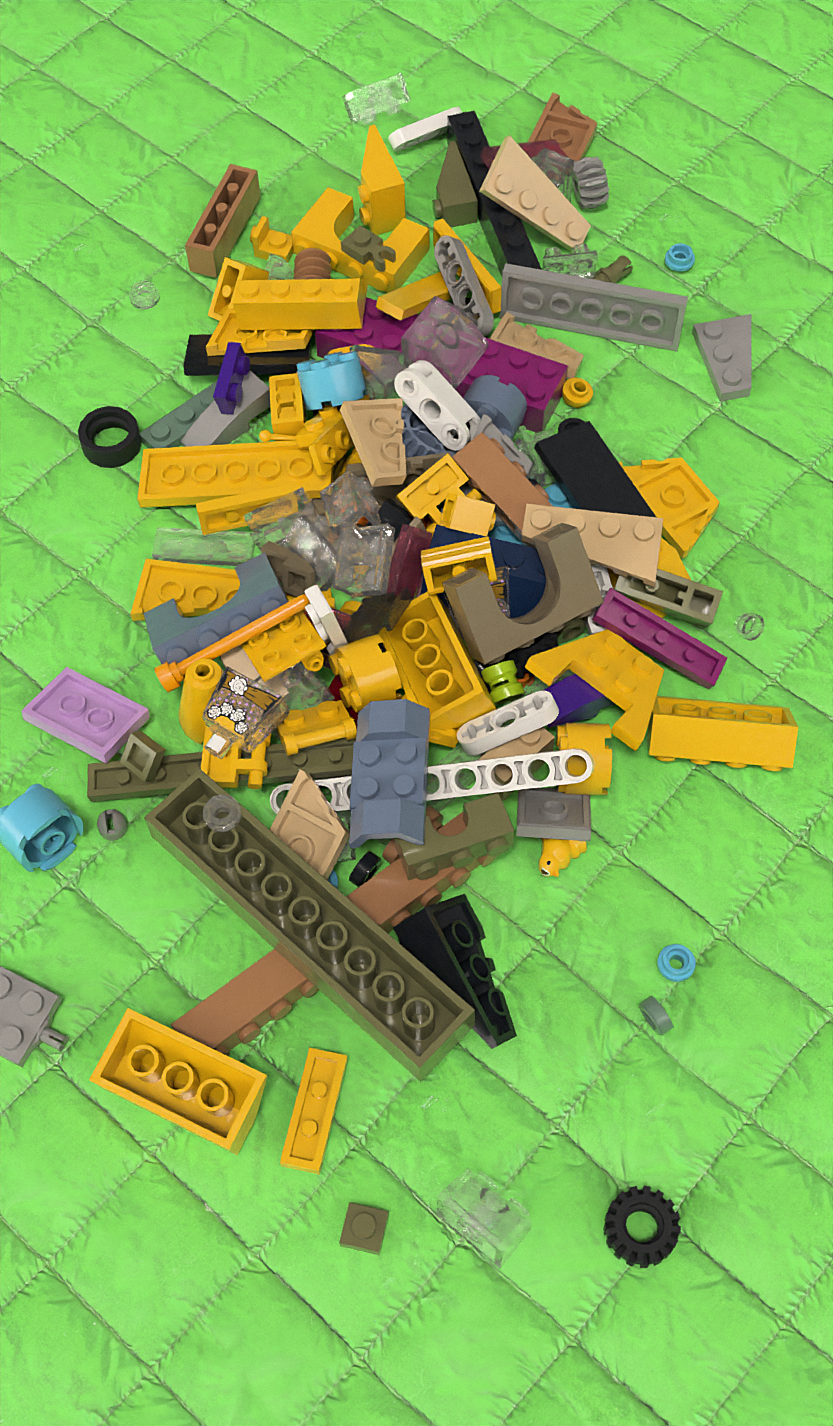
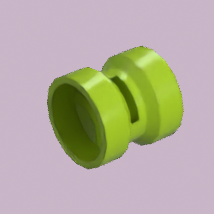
(503, 682)

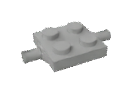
(26, 1017)

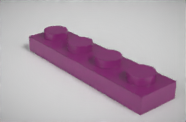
(660, 638)

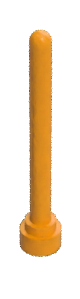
(172, 674)

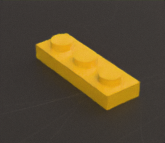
(229, 511)
(314, 1111)

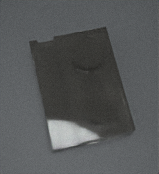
(377, 613)

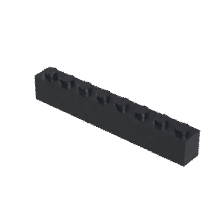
(501, 227)

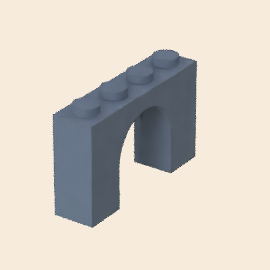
(180, 637)

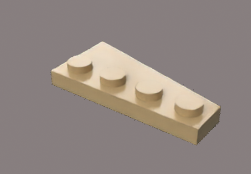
(530, 195)
(610, 539)

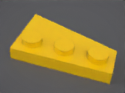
(254, 340)

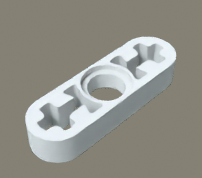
(421, 130)
(539, 711)

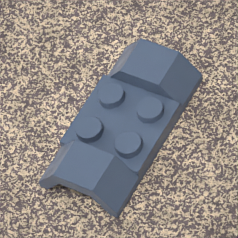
(390, 772)

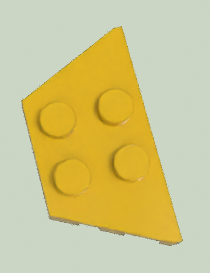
(677, 497)

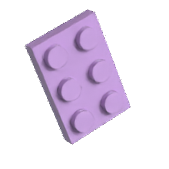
(85, 714)

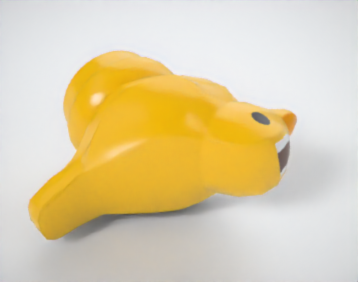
(557, 855)

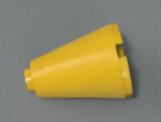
(197, 690)

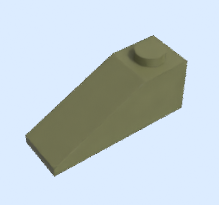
(454, 192)
(674, 597)

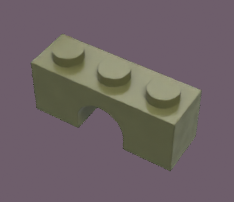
(486, 833)

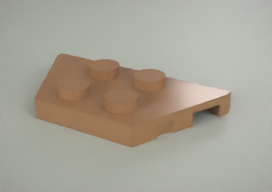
(567, 126)

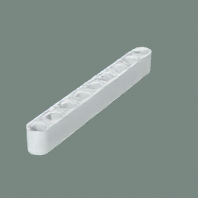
(484, 772)

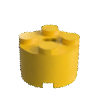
(365, 673)
(592, 739)

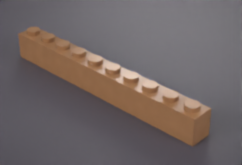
(274, 984)

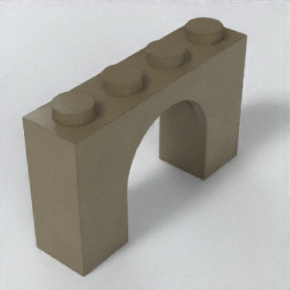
(568, 594)

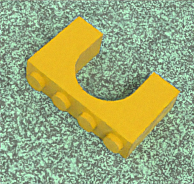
(328, 221)

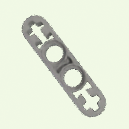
(468, 281)

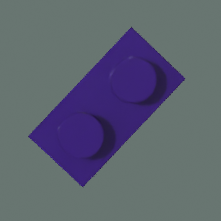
(230, 379)

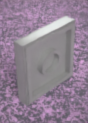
(553, 815)

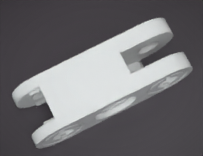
(424, 394)

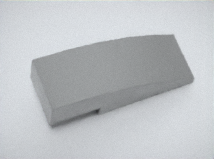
(221, 429)

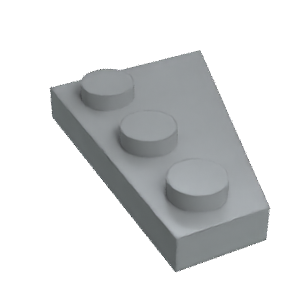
(727, 354)

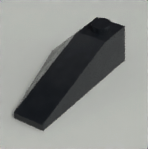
(449, 944)

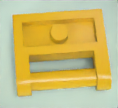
(316, 726)

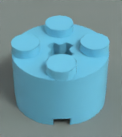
(331, 380)
(39, 828)

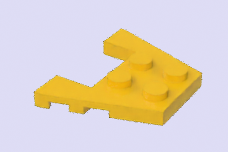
(613, 670)

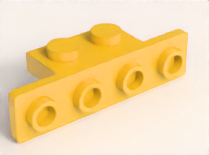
(326, 437)

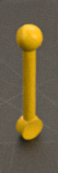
(266, 436)

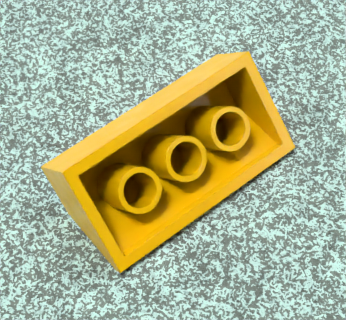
(300, 304)
(436, 664)
(722, 733)
(181, 1081)

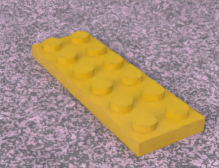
(217, 471)

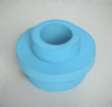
(680, 257)
(678, 953)

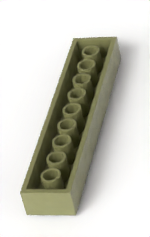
(315, 928)

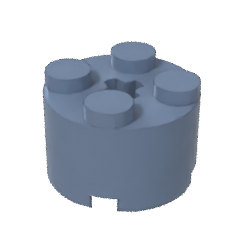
(500, 402)

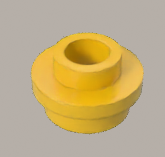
(577, 392)

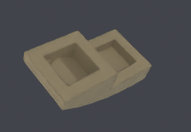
(290, 568)

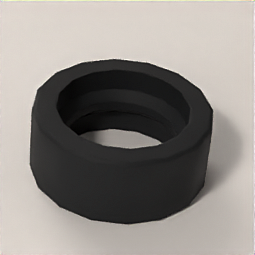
(106, 418)

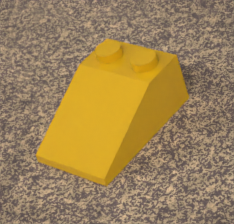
(381, 187)

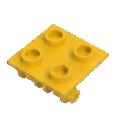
(285, 646)

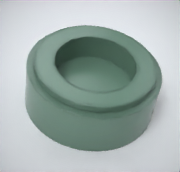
(656, 1016)

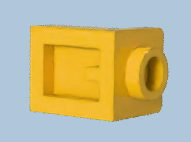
(270, 241)

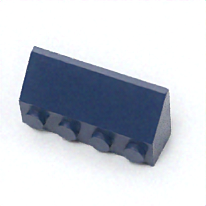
(524, 564)

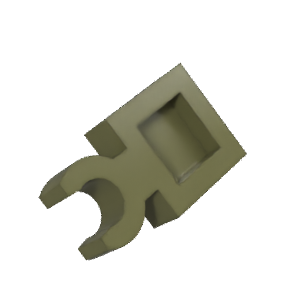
(367, 246)

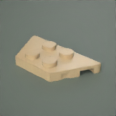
(311, 825)

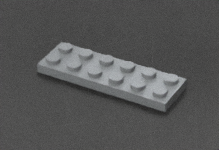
(593, 307)

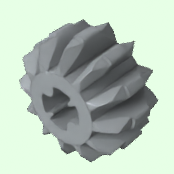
(590, 182)

